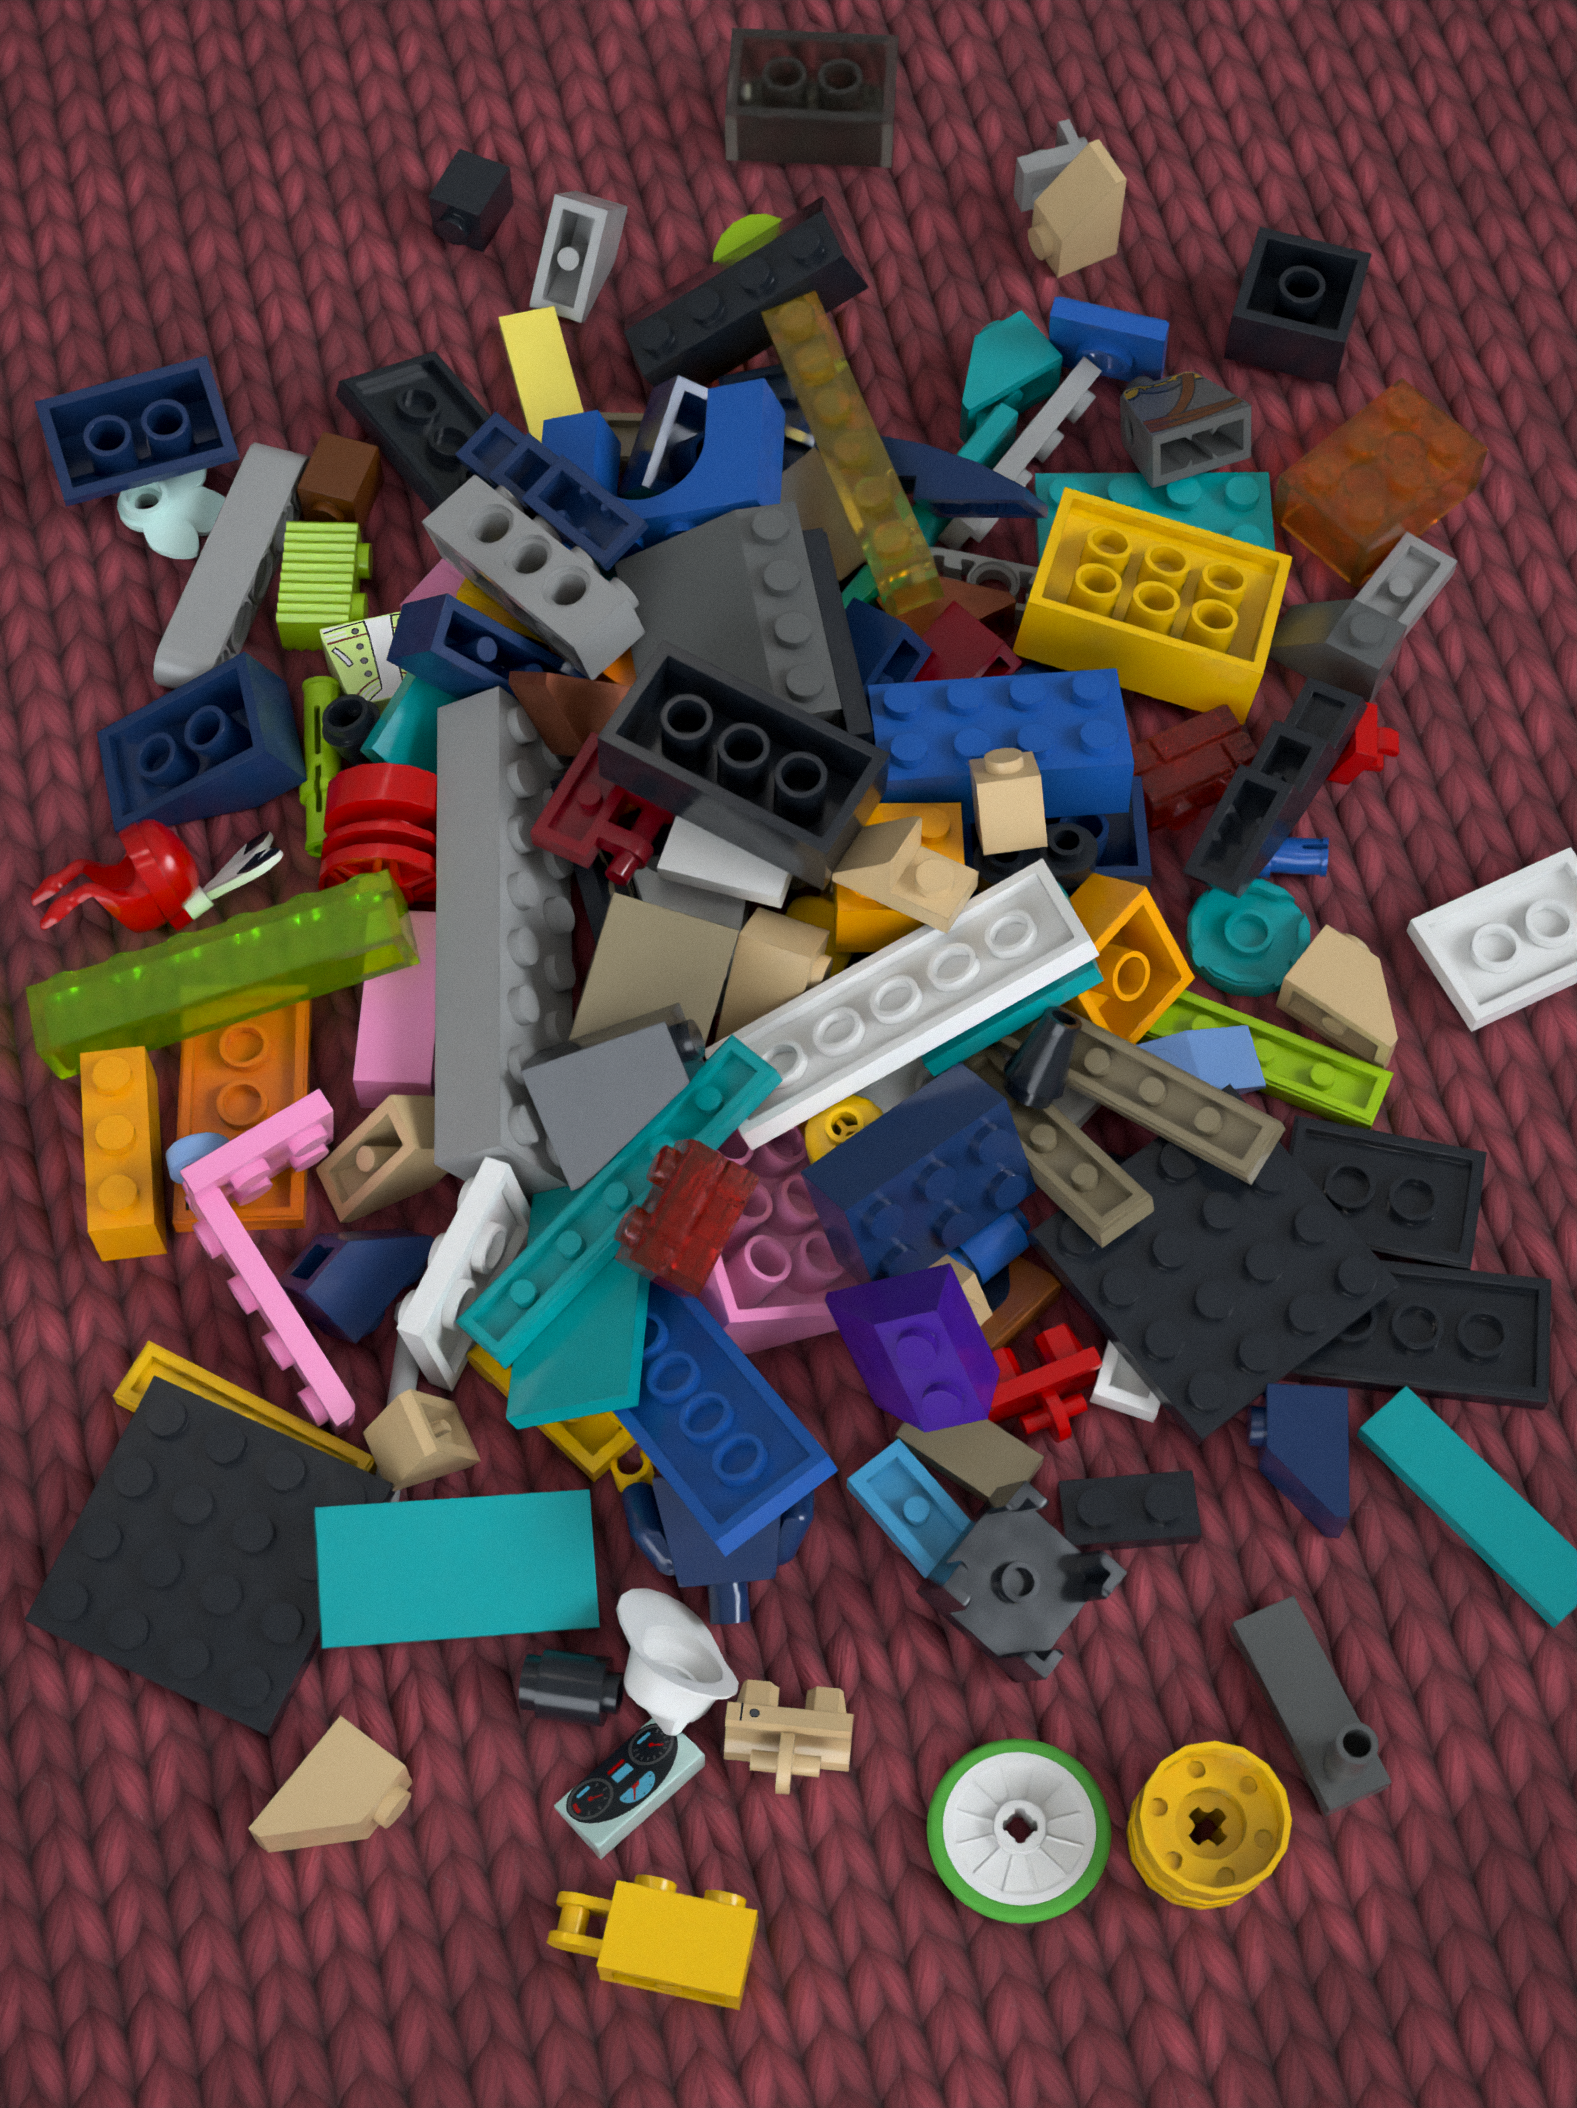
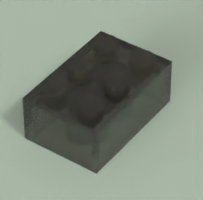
(811, 97)

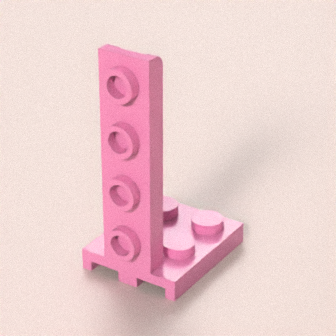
(242, 1173)

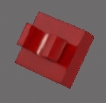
(1365, 749)

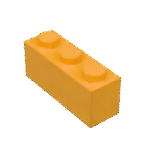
(122, 1154)

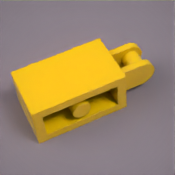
(664, 1939)

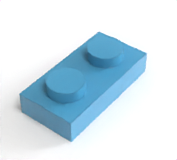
(908, 1505)

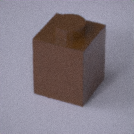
(340, 481)

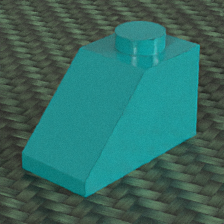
(1008, 366)

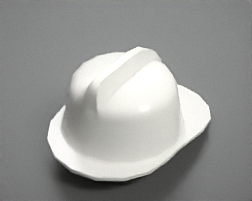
(672, 1660)

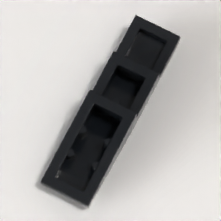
(1275, 789)

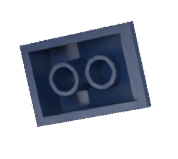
(674, 438)
(204, 748)

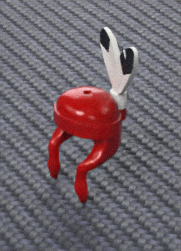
(153, 880)

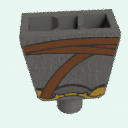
(1182, 426)

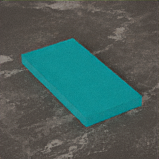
(591, 1351)
(455, 1568)

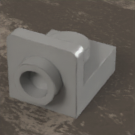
(1041, 168)

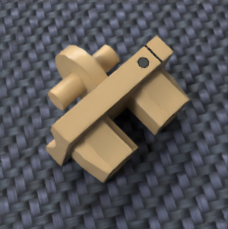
(788, 1738)

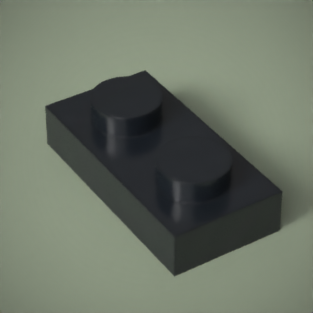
(1129, 1511)

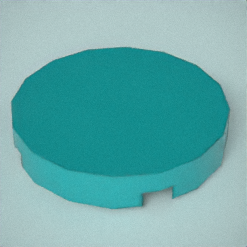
(1246, 941)

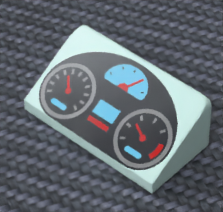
(629, 1786)

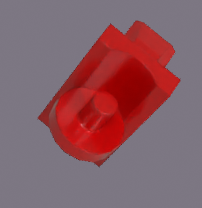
(1063, 1372)

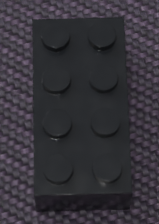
(742, 764)

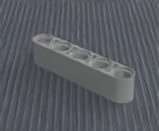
(233, 567)

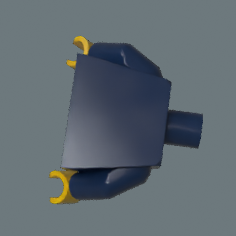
(683, 1549)

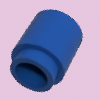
(994, 1245)

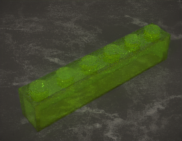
(225, 972)

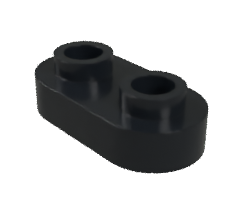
(1067, 866)

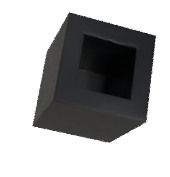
(471, 200)

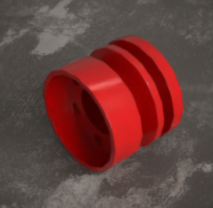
(382, 821)

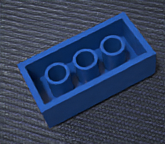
(1065, 718)

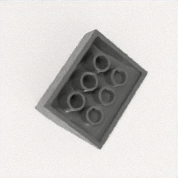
(740, 601)

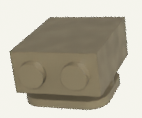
(651, 961)

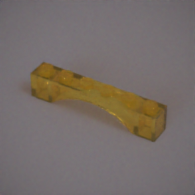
(853, 455)

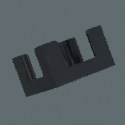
(1017, 1582)

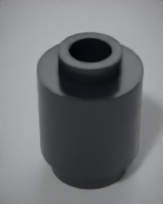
(571, 1687)

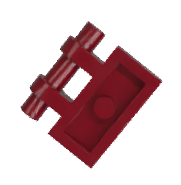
(585, 815)

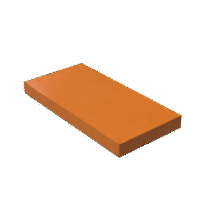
(236, 1082)

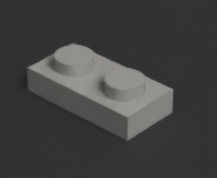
(1408, 580)

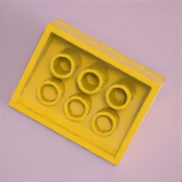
(1157, 600)

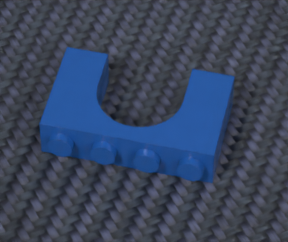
(734, 471)

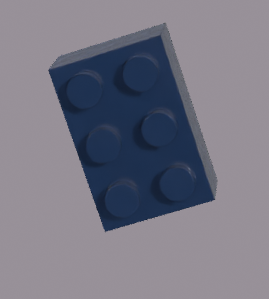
(920, 1178)

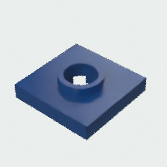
(1110, 338)

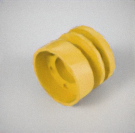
(1234, 1793)

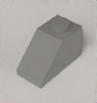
(577, 253)

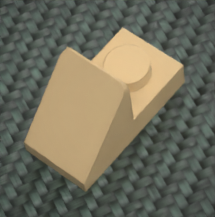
(902, 874)

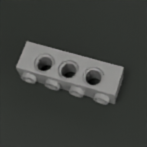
(535, 576)

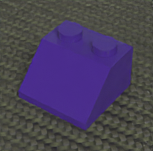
(918, 1347)

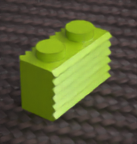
(321, 581)

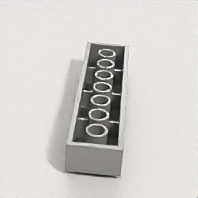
(498, 939)

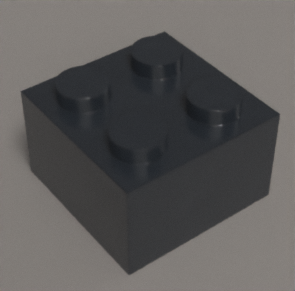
(1297, 305)

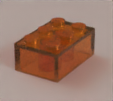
(1377, 478)

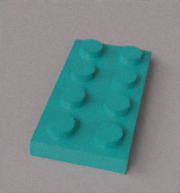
(1214, 501)

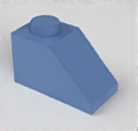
(1213, 1055)

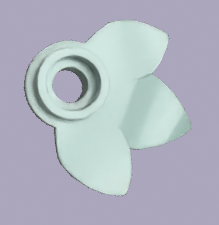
(179, 513)

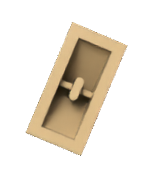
(419, 1440)

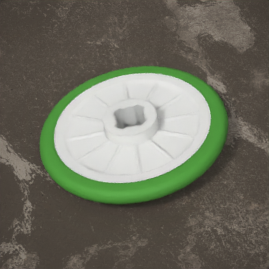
(986, 1864)

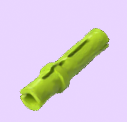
(321, 759)

